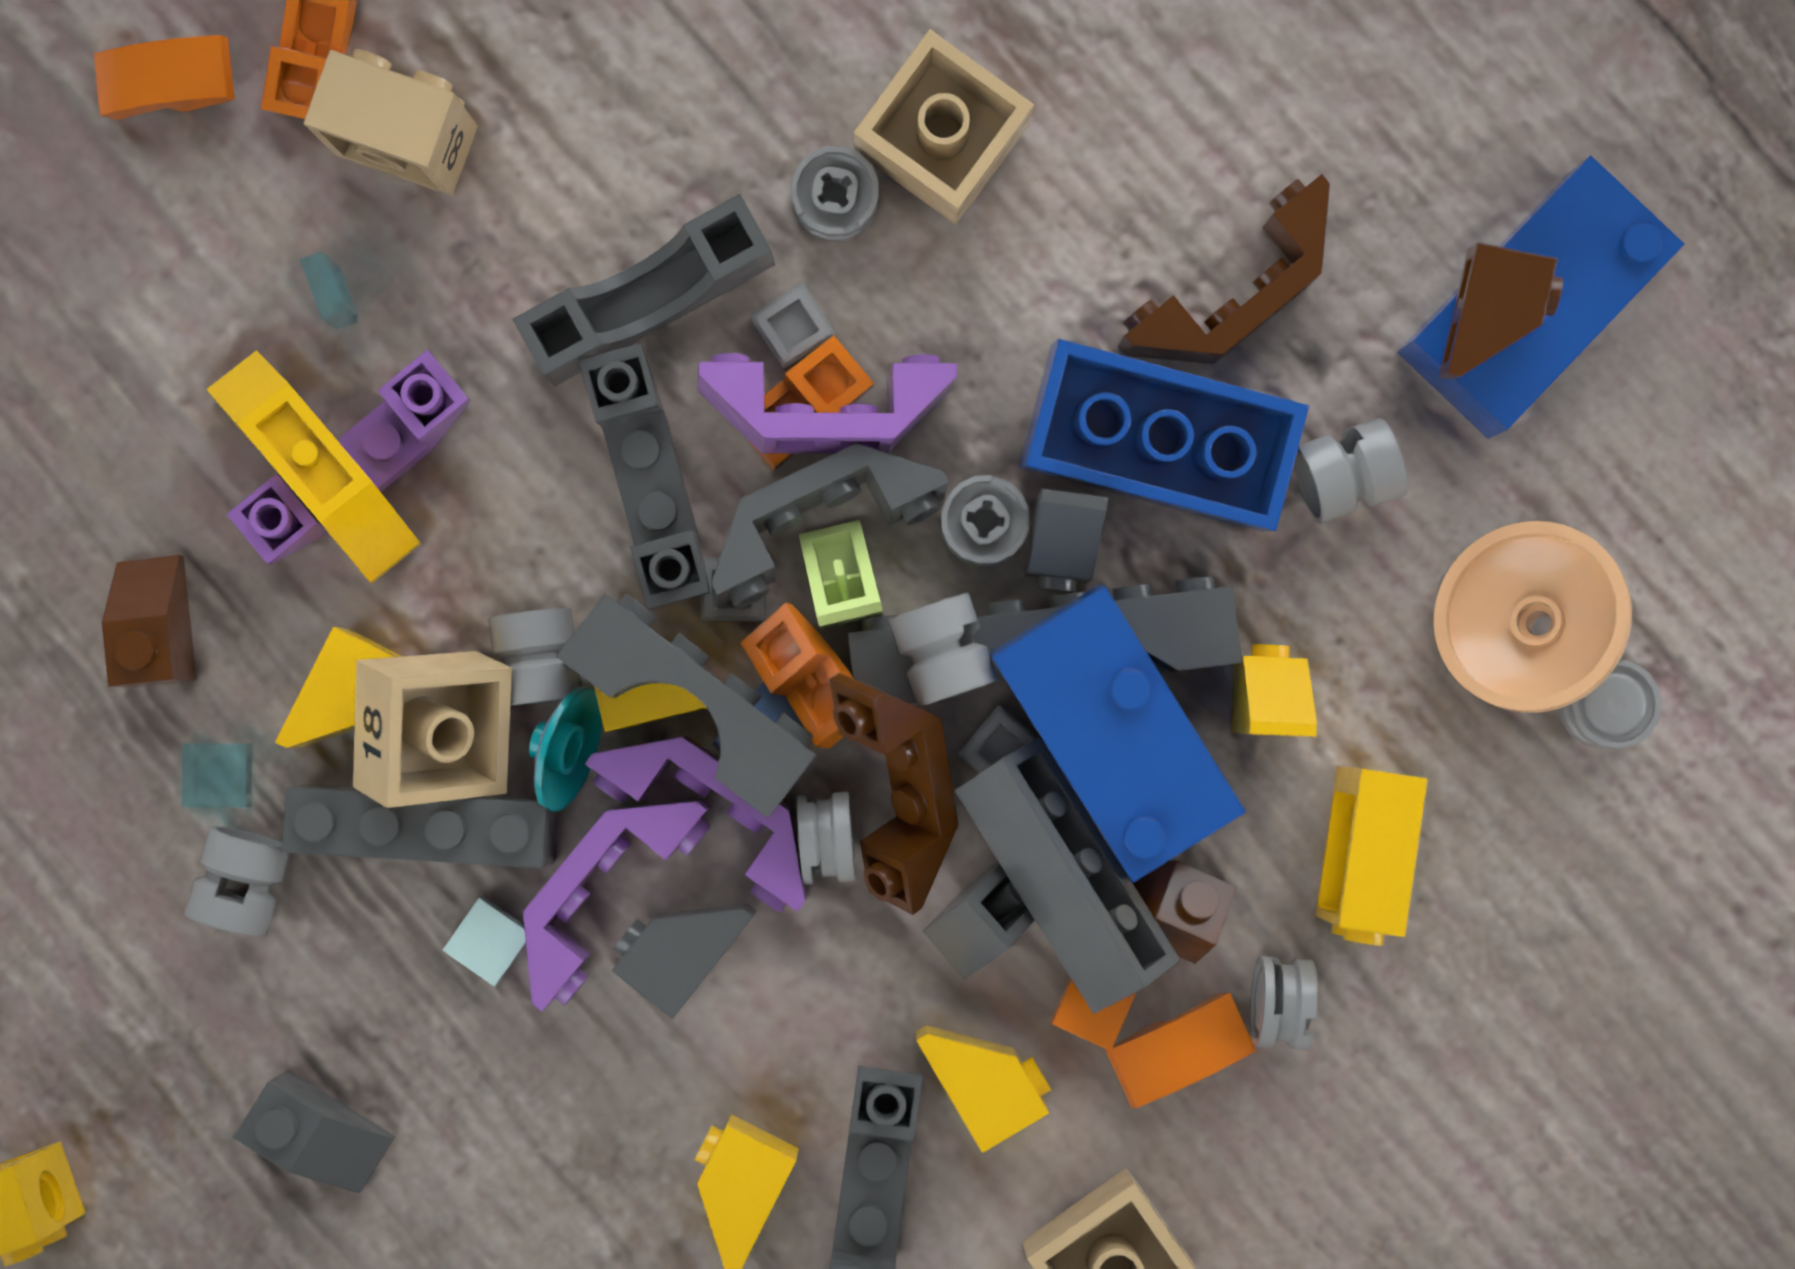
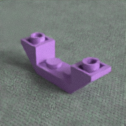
(737, 393)
(385, 444)
(639, 767)
(551, 953)

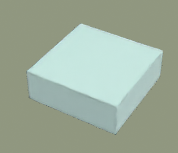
(487, 941)

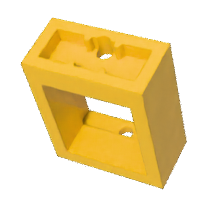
(1370, 853)

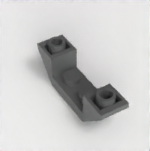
(647, 475)
(897, 485)
(876, 1168)

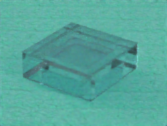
(329, 290)
(217, 775)

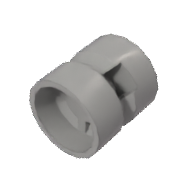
(1358, 468)
(530, 646)
(943, 649)
(244, 859)

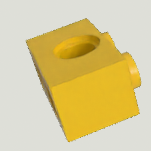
(36, 1202)

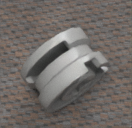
(835, 193)
(984, 521)
(1617, 711)
(826, 838)
(1283, 1002)

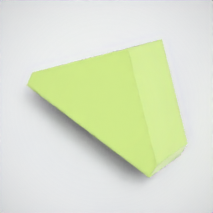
(840, 574)

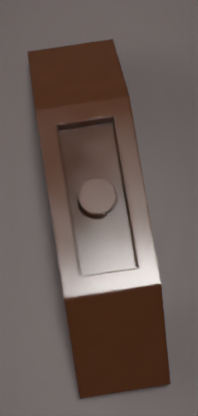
(1299, 232)
(909, 849)

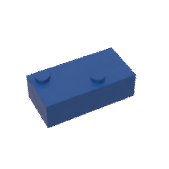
(1604, 254)
(1164, 436)
(1117, 732)

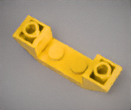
(314, 466)

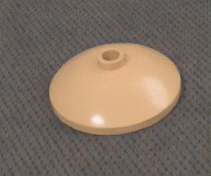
(1507, 584)

